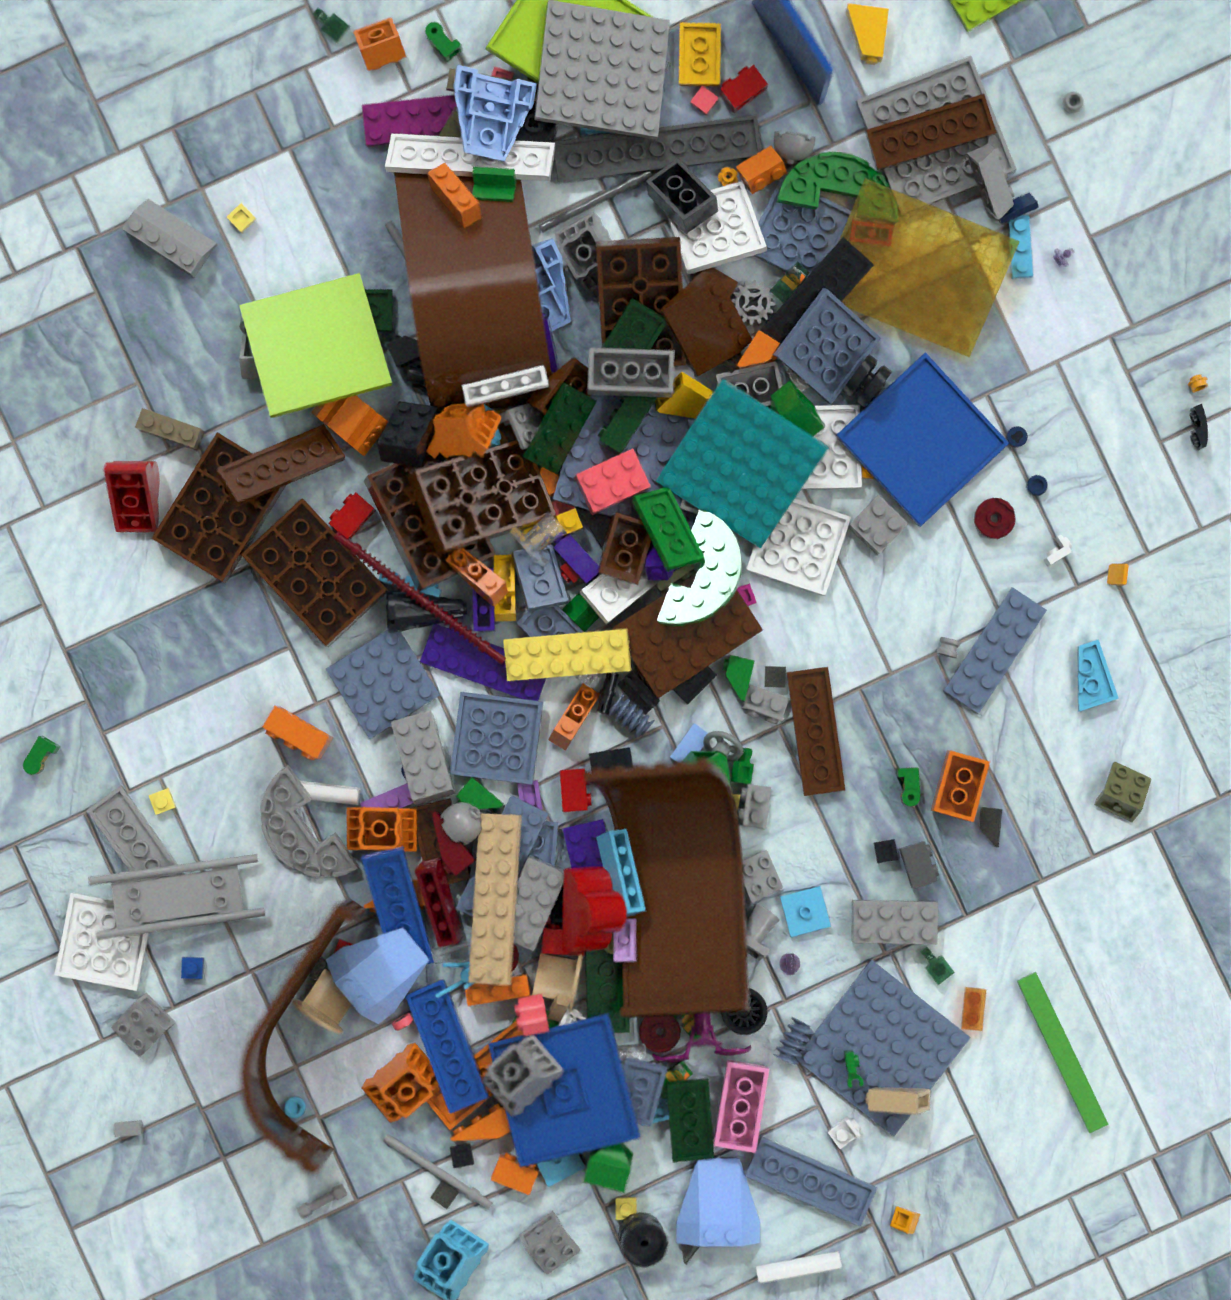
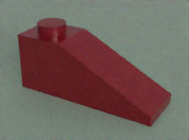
(453, 854)

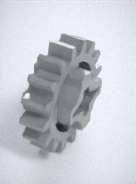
(758, 310)

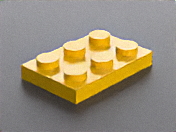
(699, 54)

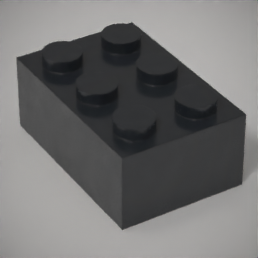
(682, 196)
(407, 434)

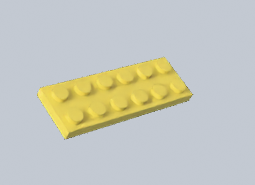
(567, 654)

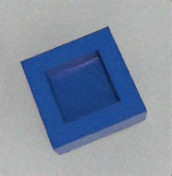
(192, 967)

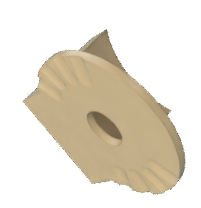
(557, 976)
(325, 1003)

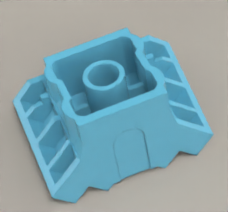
(450, 1260)

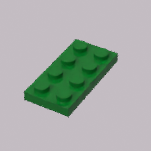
(668, 528)

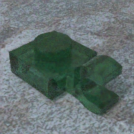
(332, 26)
(937, 967)

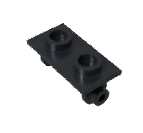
(638, 692)

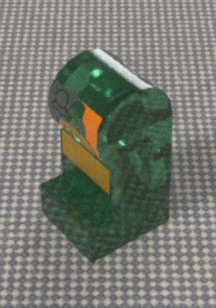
(789, 281)

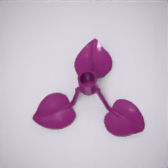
(702, 1025)

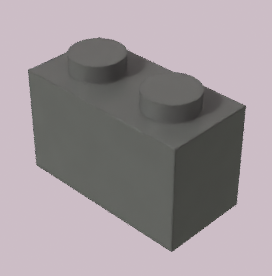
(918, 864)

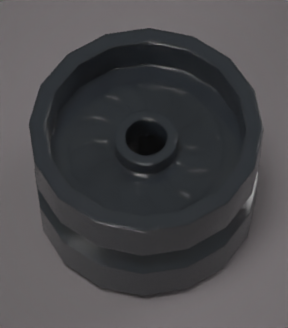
(544, 133)
(867, 381)
(642, 1239)

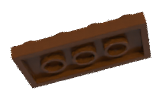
(428, 839)

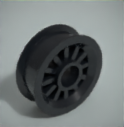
(757, 1025)

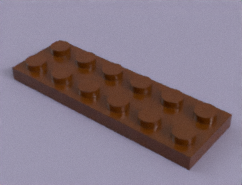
(930, 132)
(280, 464)
(815, 731)

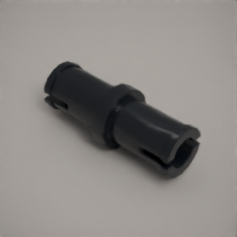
(607, 693)

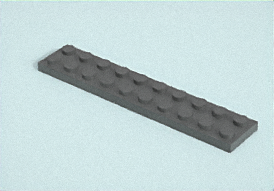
(626, 154)

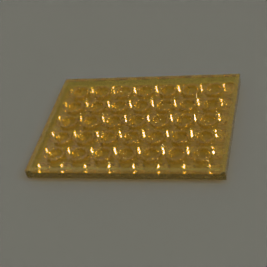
(929, 267)

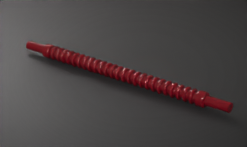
(356, 550)

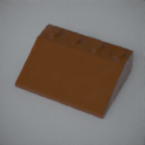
(706, 323)

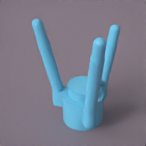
(464, 975)

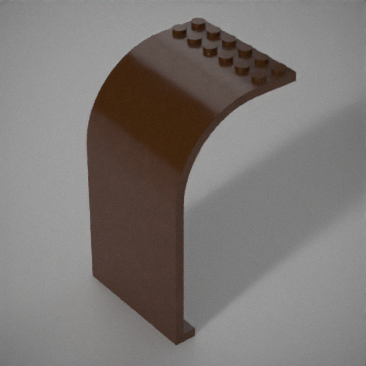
(470, 291)
(691, 886)
(257, 1096)

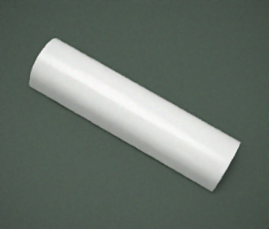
(505, 386)
(332, 792)
(798, 1267)

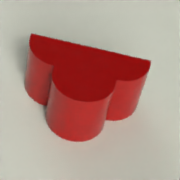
(133, 495)
(590, 909)

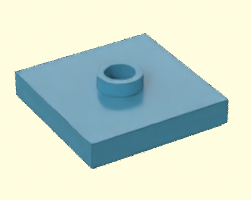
(805, 911)
(560, 1168)

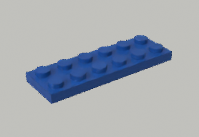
(396, 896)
(447, 1047)

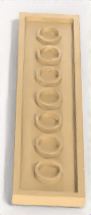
(495, 899)

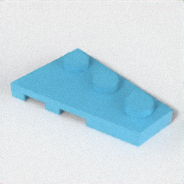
(1094, 677)

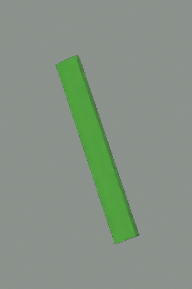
(1062, 1052)

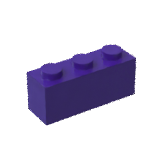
(483, 614)

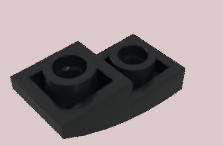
(1199, 435)

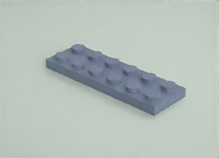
(995, 650)
(531, 824)
(811, 1181)

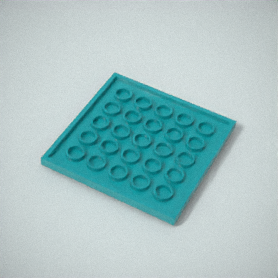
(742, 463)

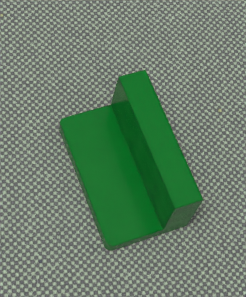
(494, 184)
(581, 612)

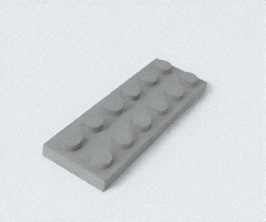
(130, 833)

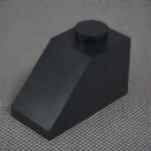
(403, 350)
(611, 758)

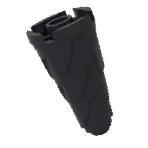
(405, 614)

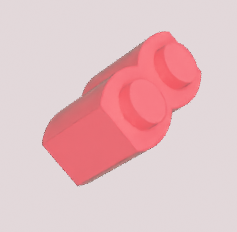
(532, 1015)

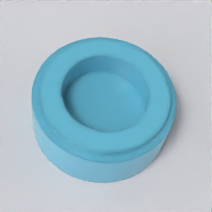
(295, 1107)

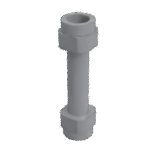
(337, 1193)

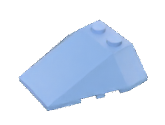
(490, 111)
(551, 283)
(377, 972)
(718, 1206)

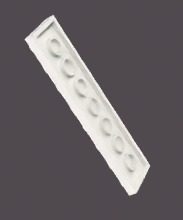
(423, 153)

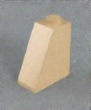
(898, 1100)

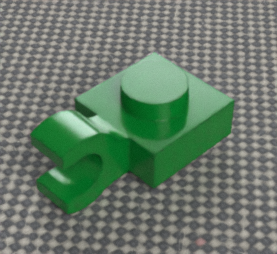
(742, 768)
(852, 1062)

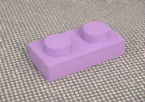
(625, 942)

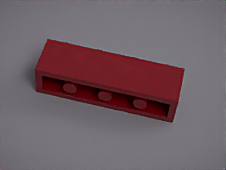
(439, 902)

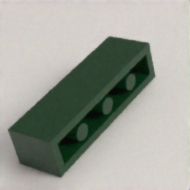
(625, 422)

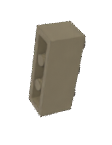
(169, 429)

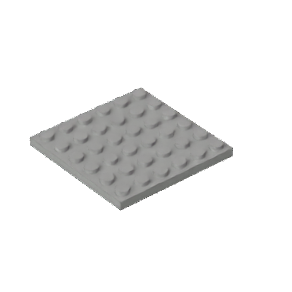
(602, 69)
(946, 171)

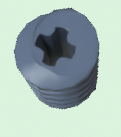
(630, 717)
(794, 1041)

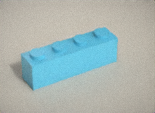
(619, 863)

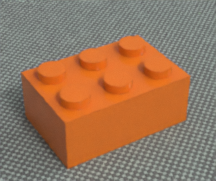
(297, 733)
(960, 786)

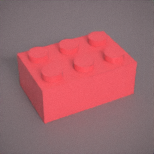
(612, 481)

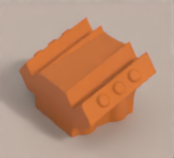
(352, 421)
(463, 430)
(381, 829)
(402, 1084)

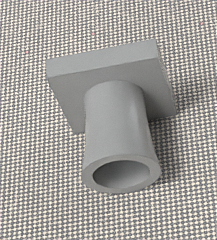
(757, 928)

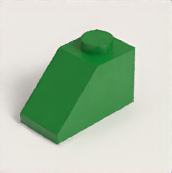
(738, 674)
(478, 796)

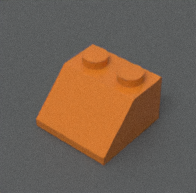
(379, 44)
(759, 351)

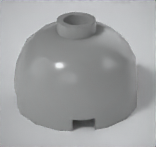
(793, 146)
(462, 822)

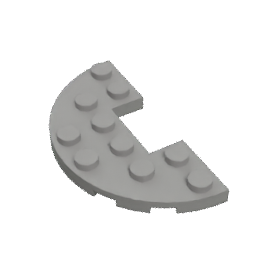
(291, 837)

